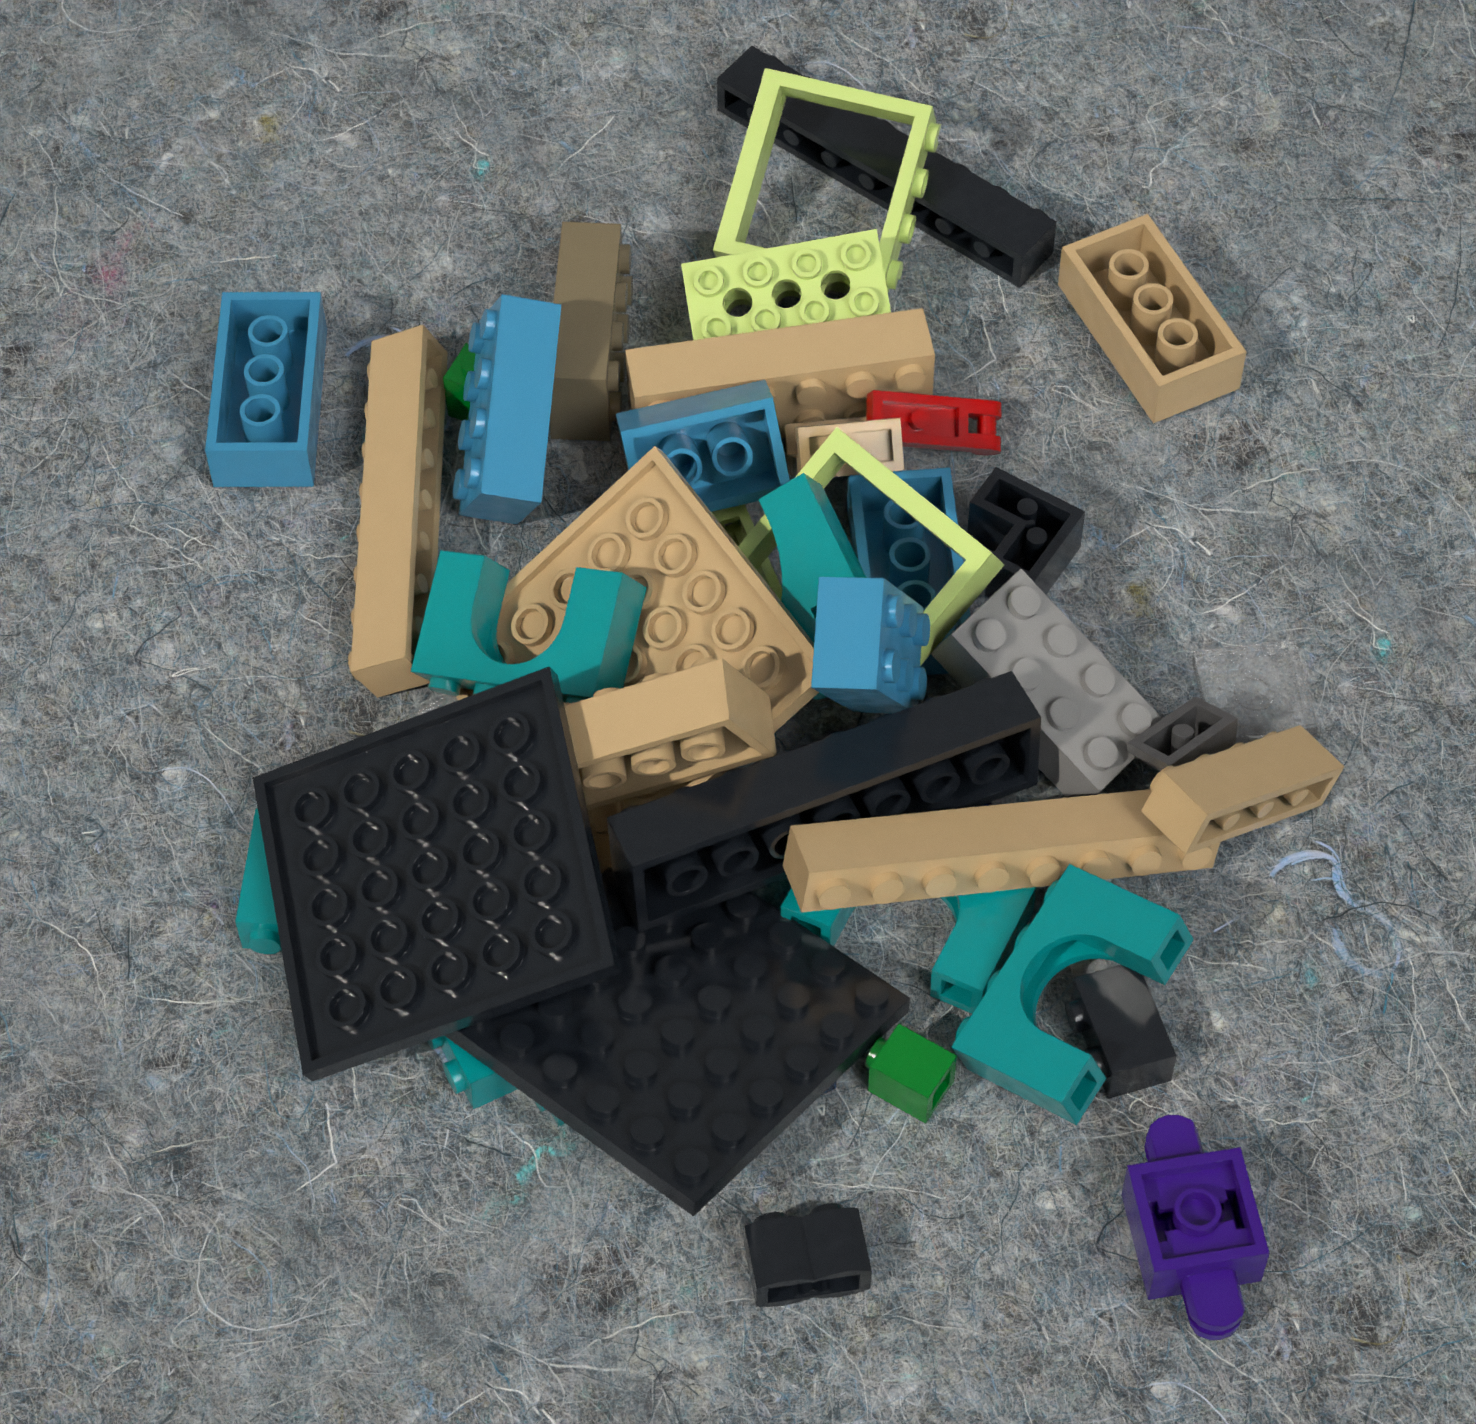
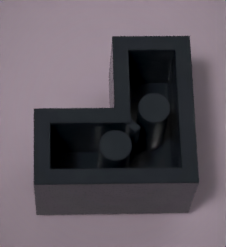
(1024, 529)

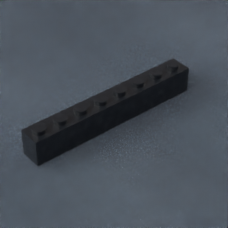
(867, 157)

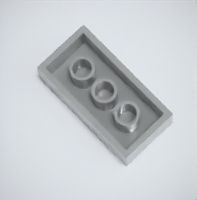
(1080, 695)

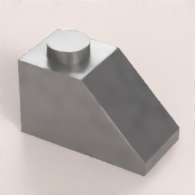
(1185, 735)

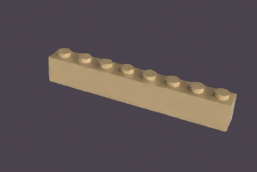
(398, 507)
(978, 850)

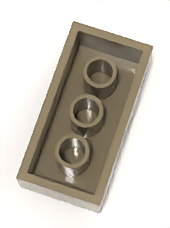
(590, 330)

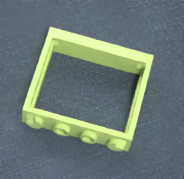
(759, 142)
(964, 585)

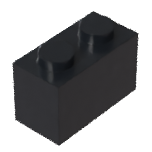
(1121, 1029)

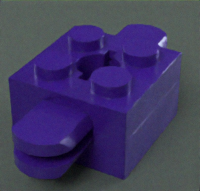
(1195, 1225)

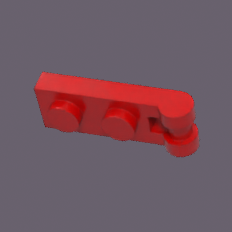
(940, 420)

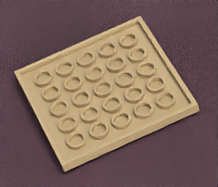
(696, 605)

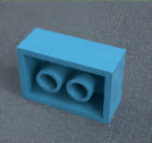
(718, 441)
(869, 645)

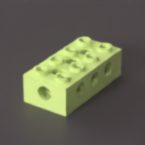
(796, 270)

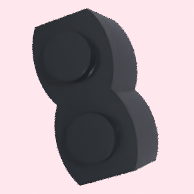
(807, 1255)

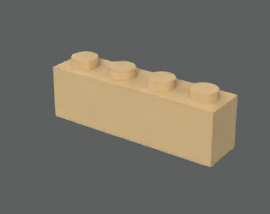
(1241, 788)

